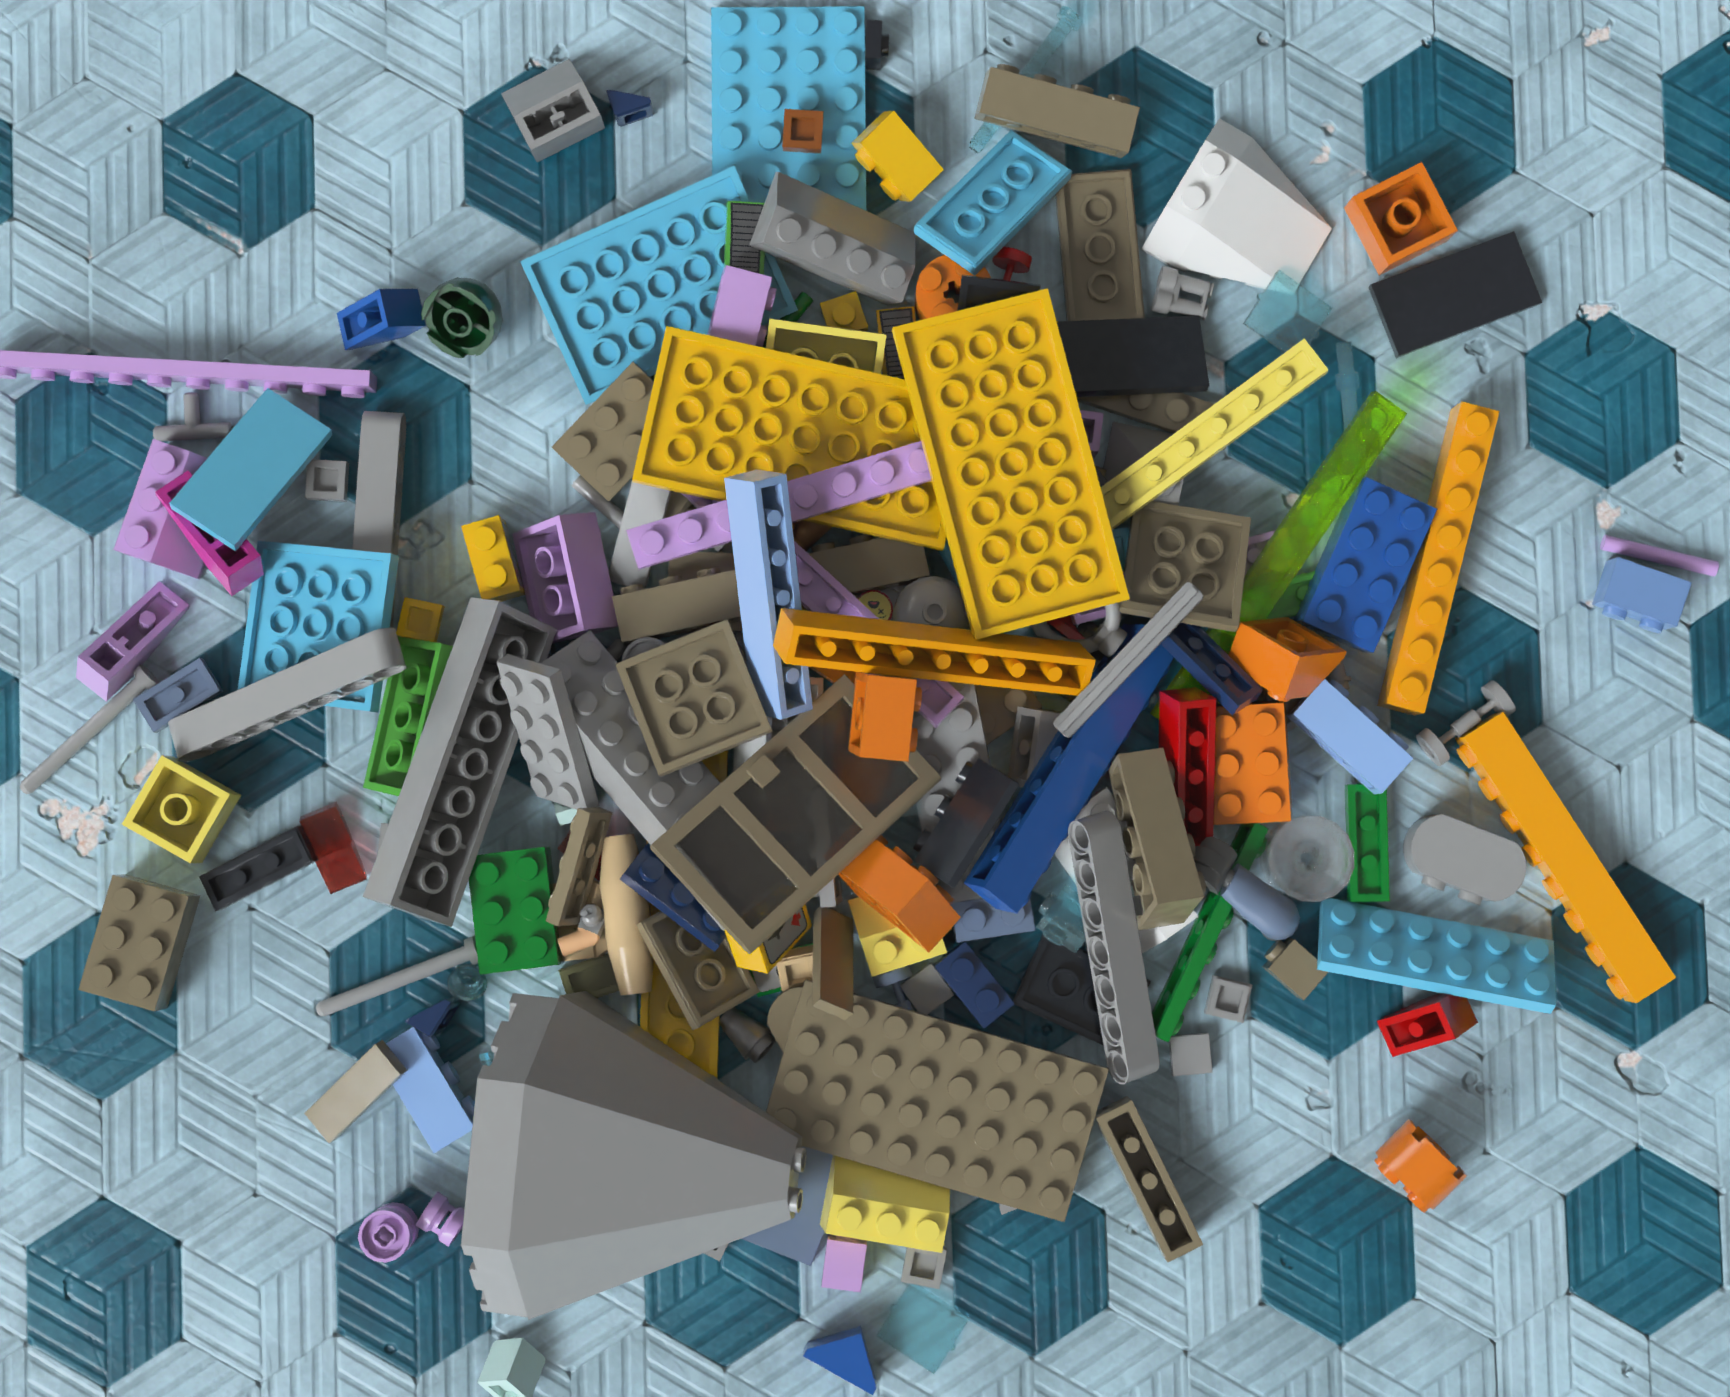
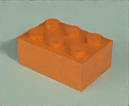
(1252, 765)
(901, 893)

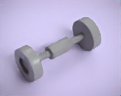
(1496, 699)

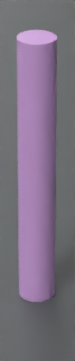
(1659, 555)

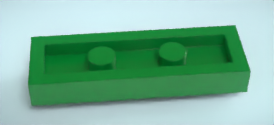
(1368, 833)

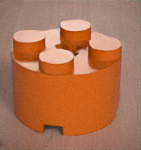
(934, 284)
(1419, 1165)

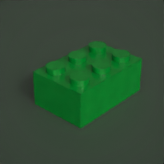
(511, 910)

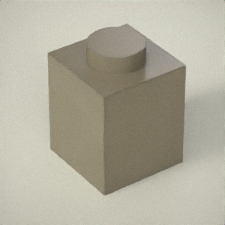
(1293, 967)

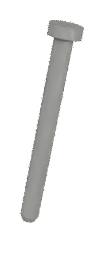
(142, 680)
(401, 978)

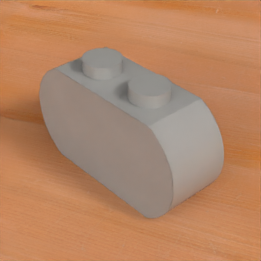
(1464, 859)

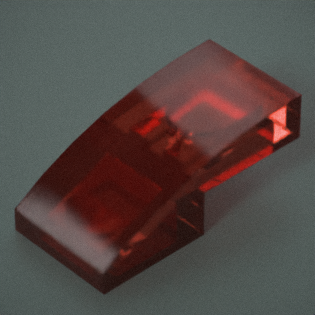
(334, 847)

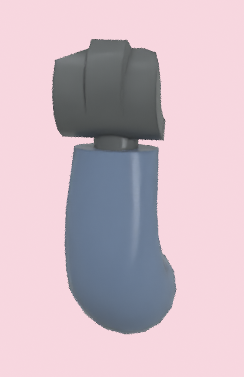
(1249, 895)

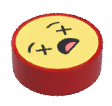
(877, 603)

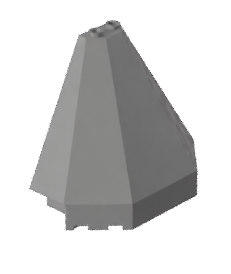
(608, 1158)

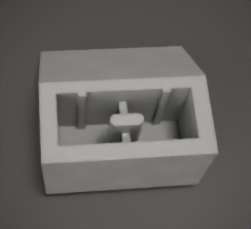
(553, 110)

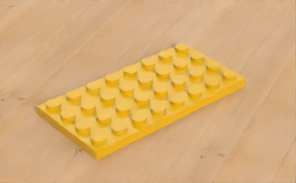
(748, 408)
(1010, 463)

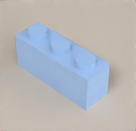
(1351, 736)
(431, 1090)

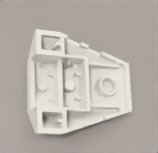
(1237, 216)

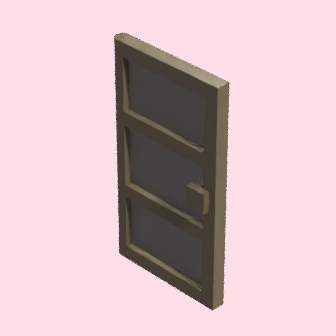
(789, 820)

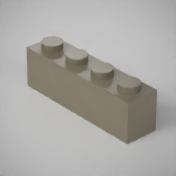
(1057, 111)
(1147, 1179)

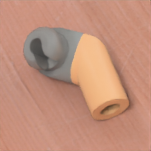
(587, 933)

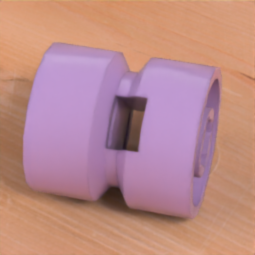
(388, 1232)

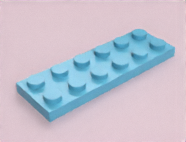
(1436, 955)

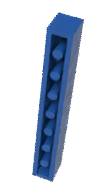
(1061, 788)

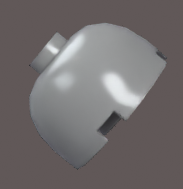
(932, 602)

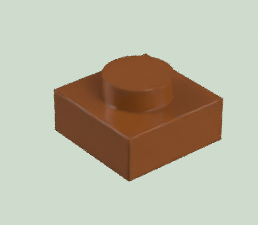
(803, 131)

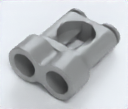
(1167, 292)

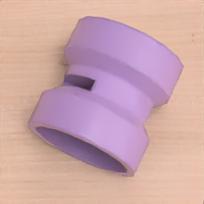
(435, 1214)

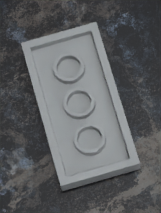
(547, 732)

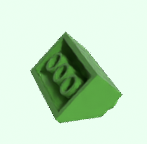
(404, 713)

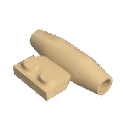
(621, 912)

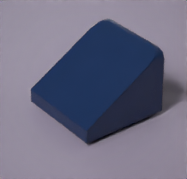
(629, 107)

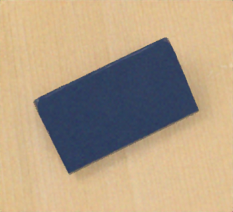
(436, 1017)

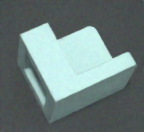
(511, 1368)

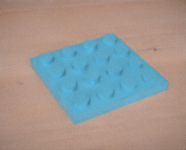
(314, 603)

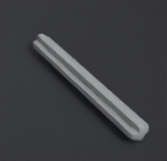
(1128, 659)

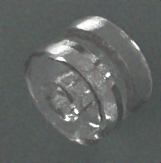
(1330, 858)

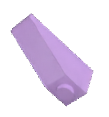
(129, 641)

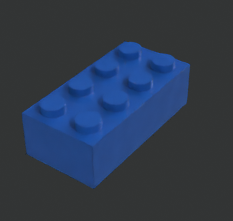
(1365, 565)

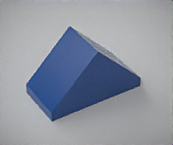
(845, 1356)

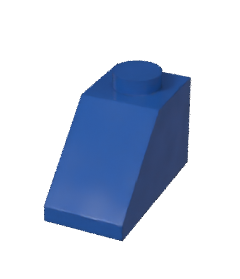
(381, 318)

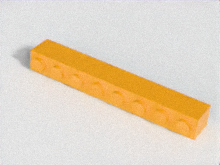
(1439, 559)
(931, 652)
(1564, 858)

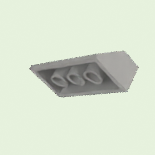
(835, 240)

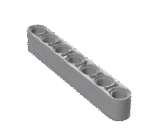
(380, 483)
(287, 694)
(1113, 946)

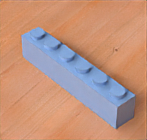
(765, 584)

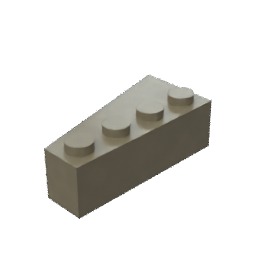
(1156, 838)

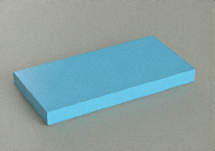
(992, 202)
(251, 469)

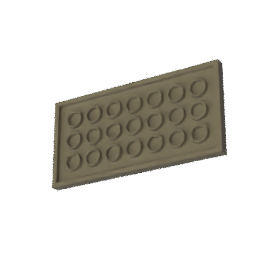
(938, 1102)

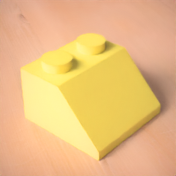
(884, 944)

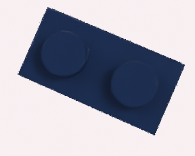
(973, 984)

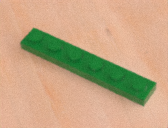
(1201, 942)

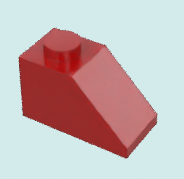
(1427, 1023)

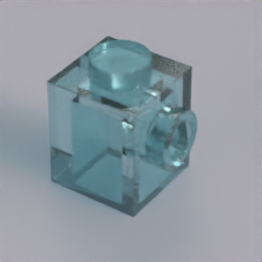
(1062, 919)

